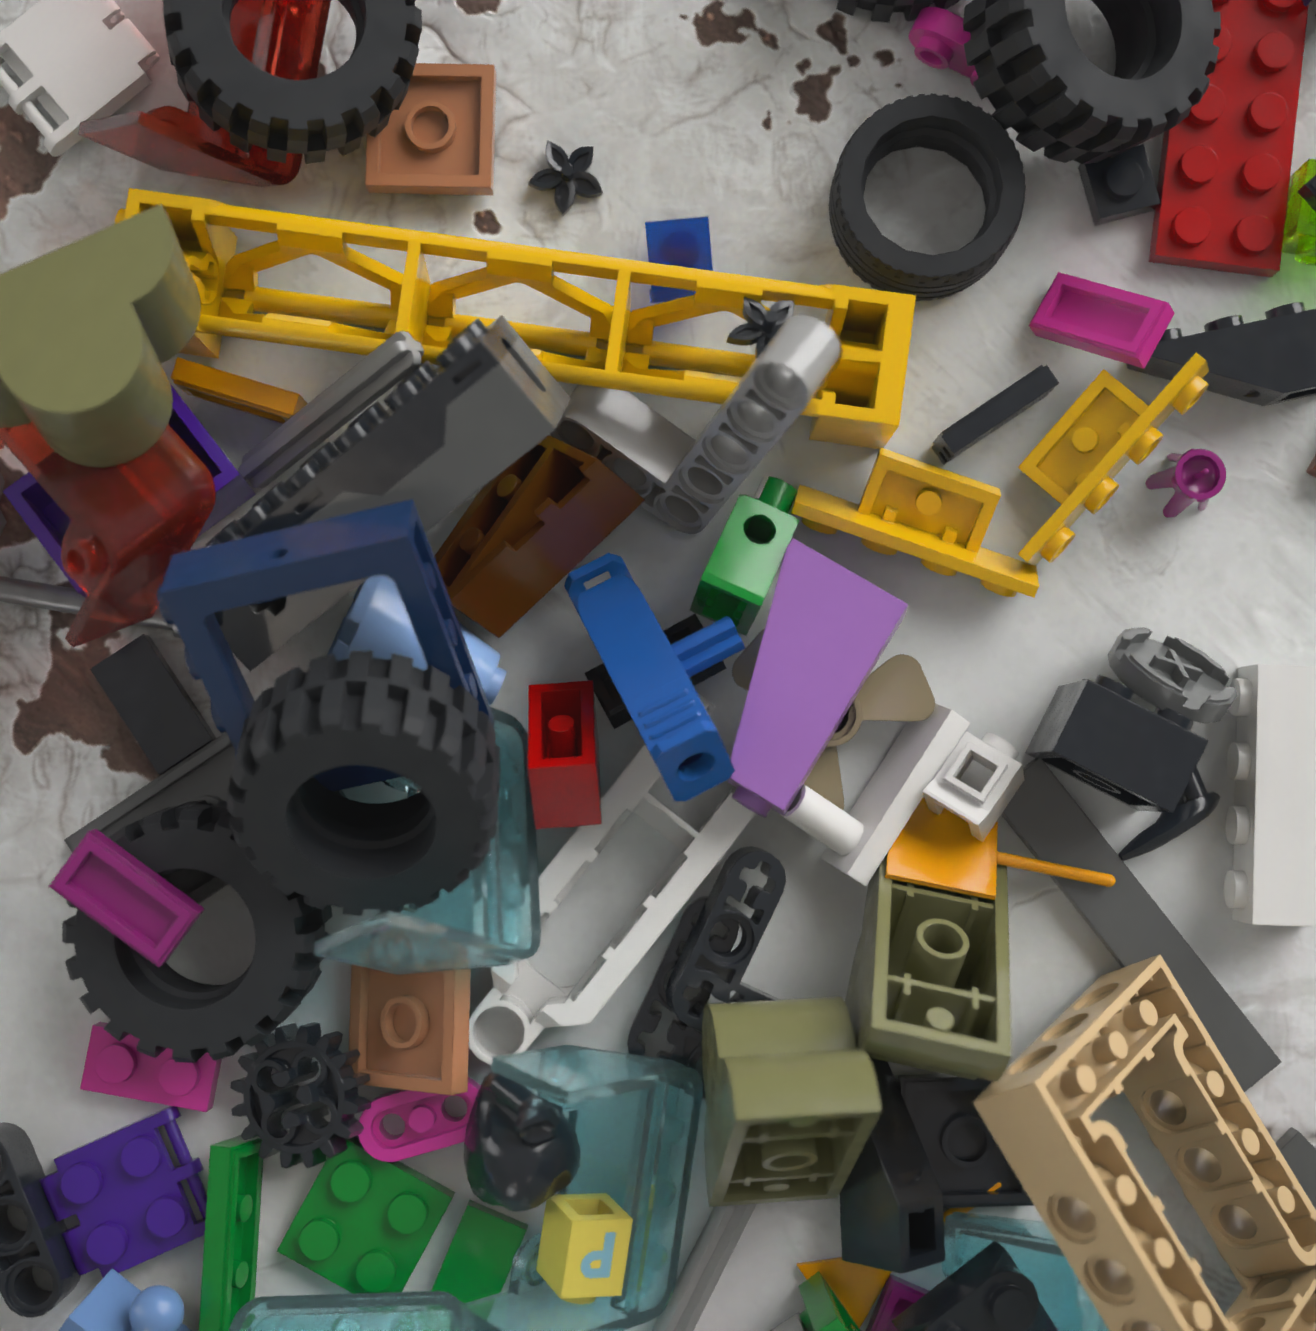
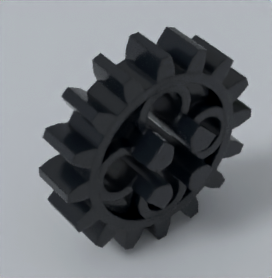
(266, 1098)

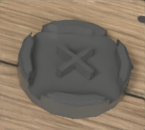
(1172, 675)

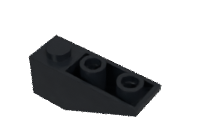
(1249, 361)
(892, 1196)

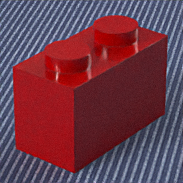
(564, 755)

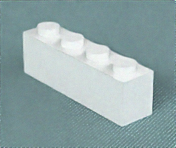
(1273, 797)

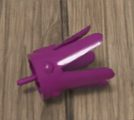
(1194, 478)

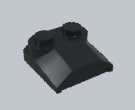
(979, 1296)

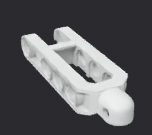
(526, 1000)

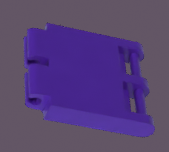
(127, 1195)

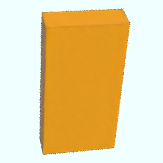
(236, 391)

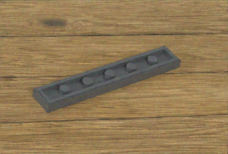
(1127, 915)

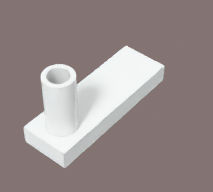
(865, 835)

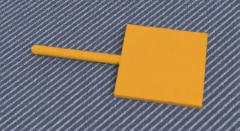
(945, 856)

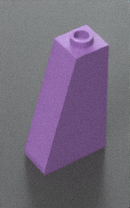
(810, 666)

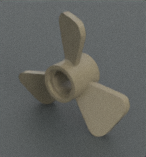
(890, 693)

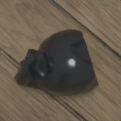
(517, 1146)

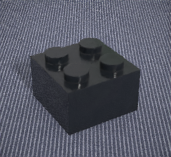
(1118, 745)

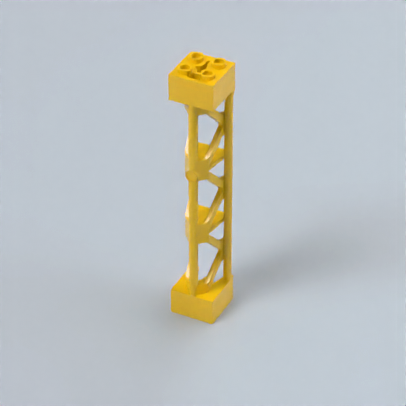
(852, 406)

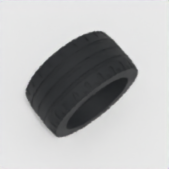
(943, 126)

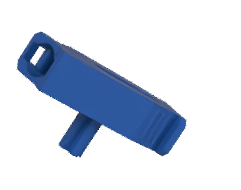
(656, 674)

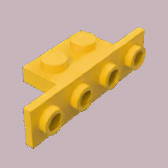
(1094, 444)
(923, 514)

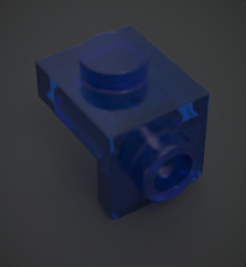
(678, 243)

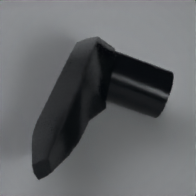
(1196, 807)

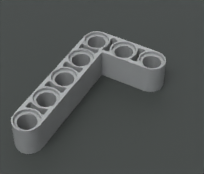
(692, 478)

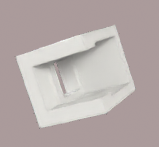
(976, 808)

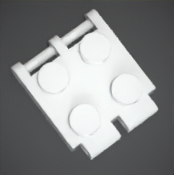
(75, 63)

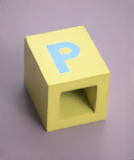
(584, 1246)

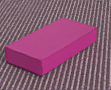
(1102, 319)

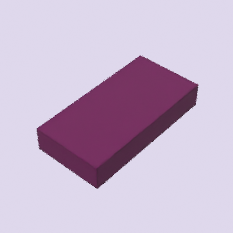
(126, 897)

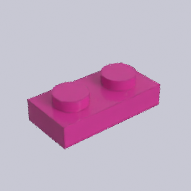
(122, 1071)

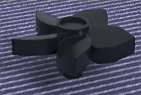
(567, 176)
(761, 323)

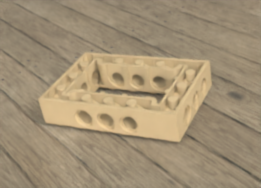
(1145, 1039)

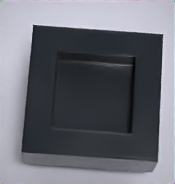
(1119, 186)

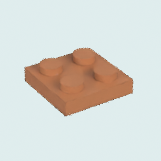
(439, 135)
(411, 1029)

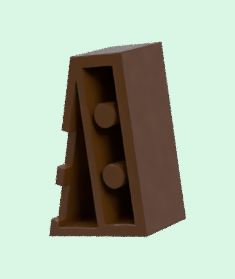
(530, 532)

